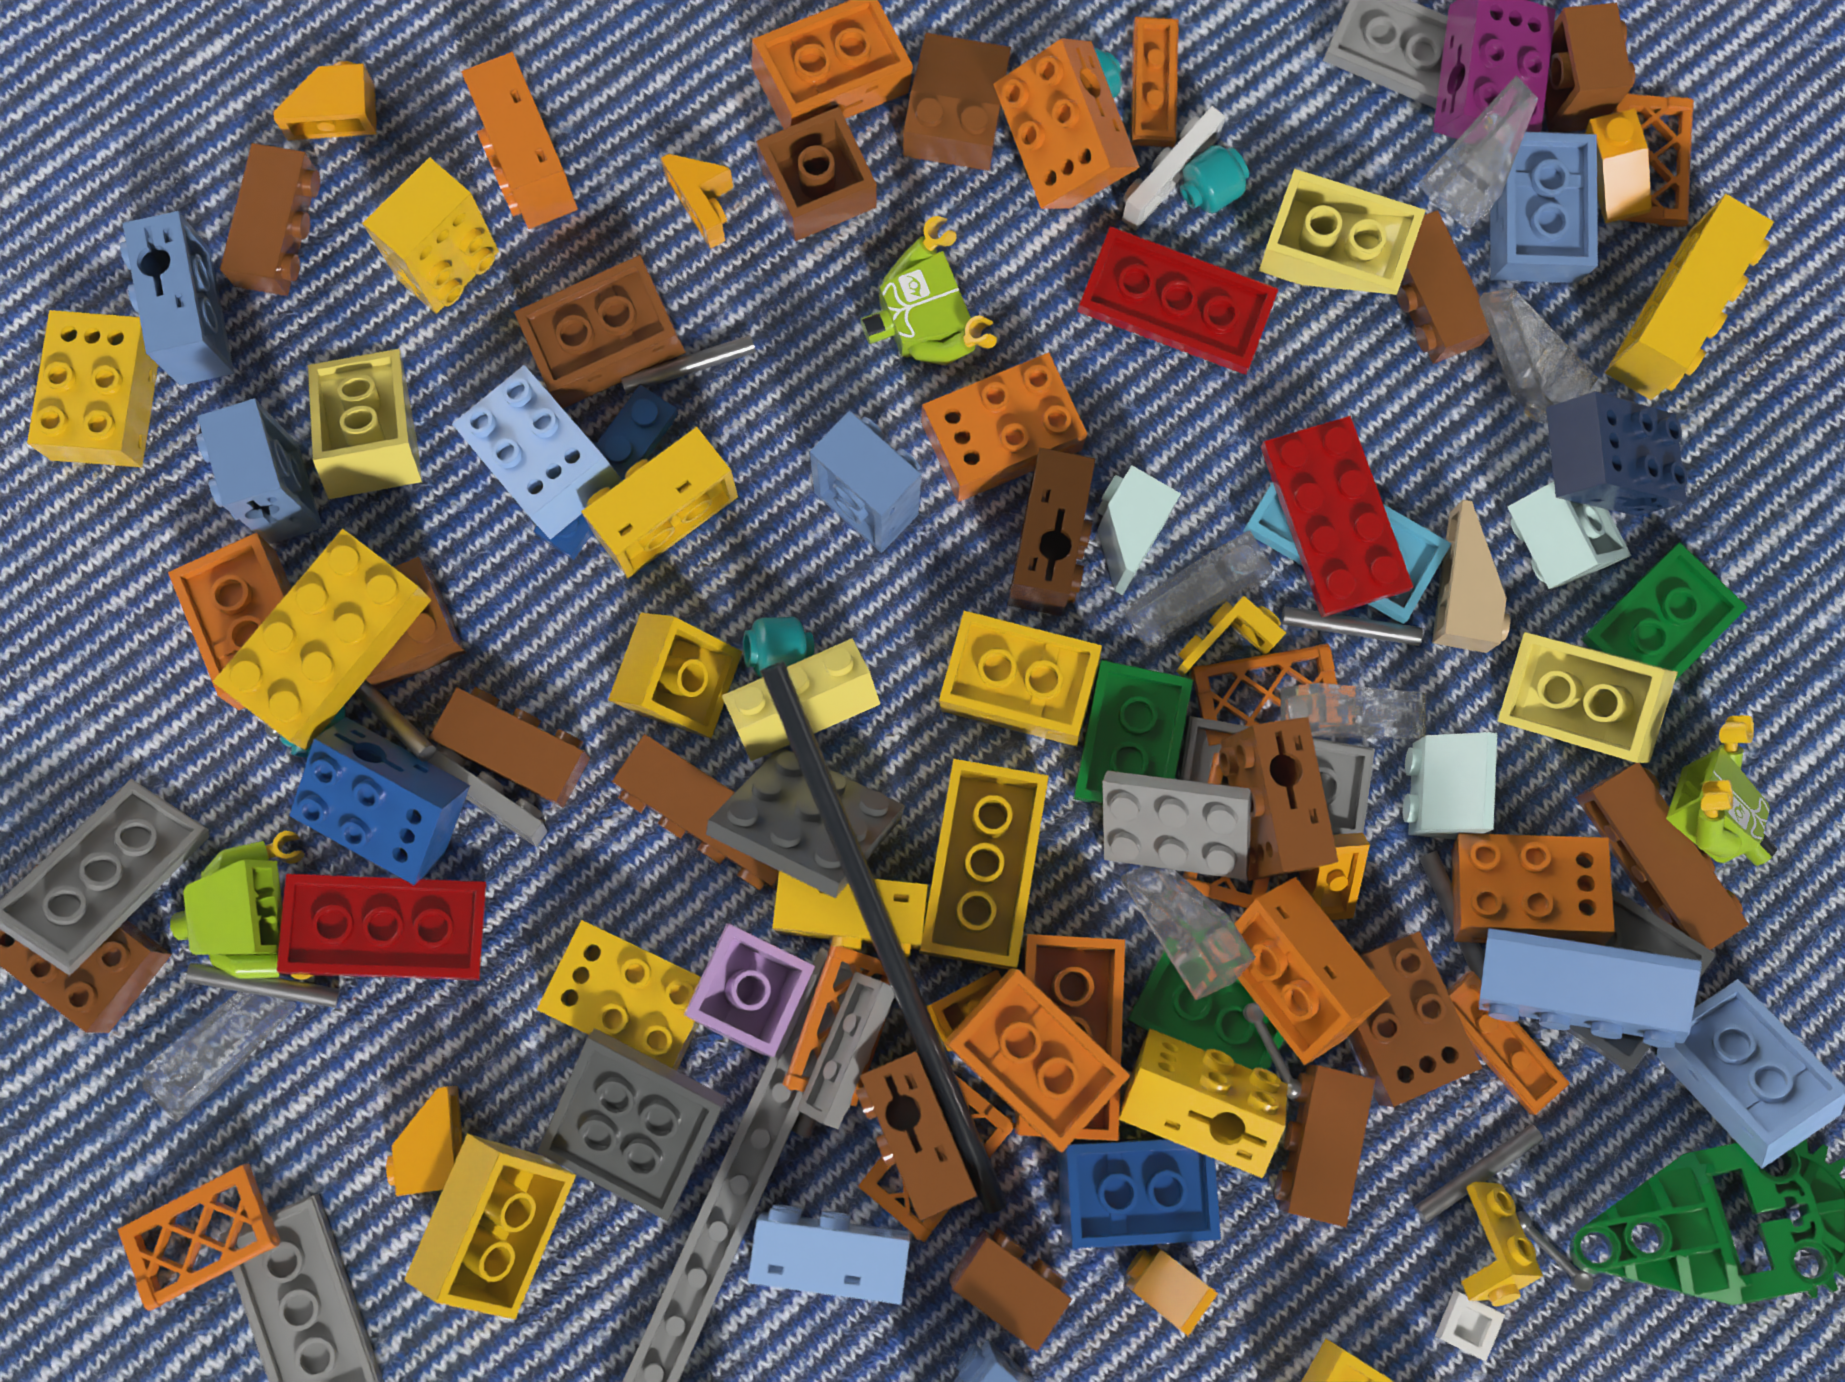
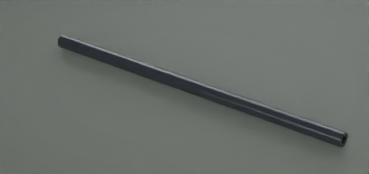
(883, 935)

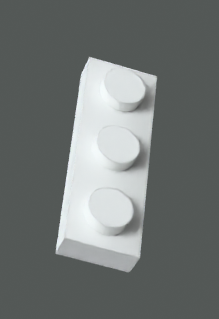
(1167, 168)

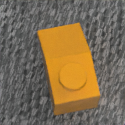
(330, 104)
(1621, 166)
(427, 1146)
(1169, 1288)

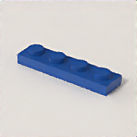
(623, 444)

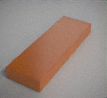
(1154, 82)
(1507, 1049)

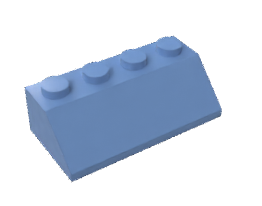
(1589, 987)

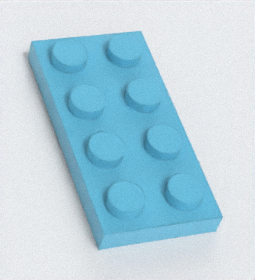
(1419, 548)

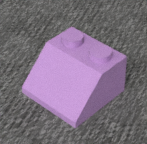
(749, 991)

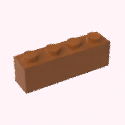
(685, 802)
(1659, 859)

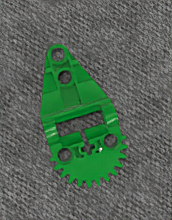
(1694, 1237)

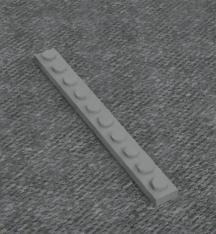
(729, 1203)

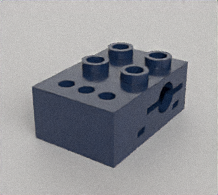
(1616, 454)

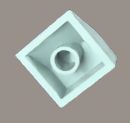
(1131, 521)
(1566, 536)
(1451, 785)

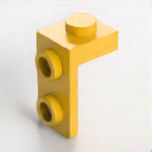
(1255, 624)
(1514, 1252)

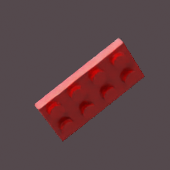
(1178, 300)
(1336, 516)
(381, 927)

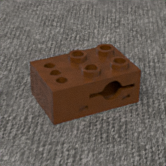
(1053, 533)

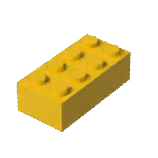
(1691, 298)
(322, 640)
(984, 864)

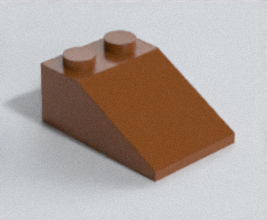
(954, 102)

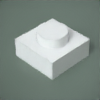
(1470, 1325)

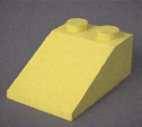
(1340, 237)
(362, 424)
(1587, 697)

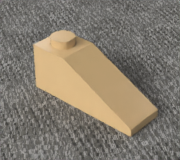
(1470, 591)

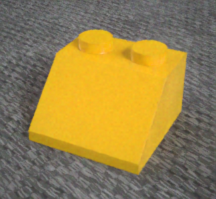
(675, 674)

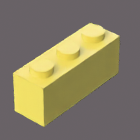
(829, 685)

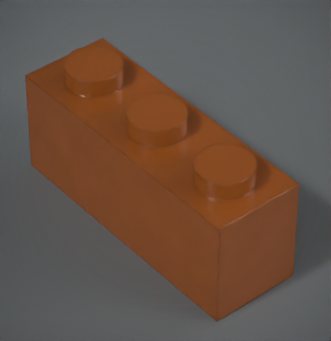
(270, 219)
(1441, 294)
(511, 745)
(1324, 1145)

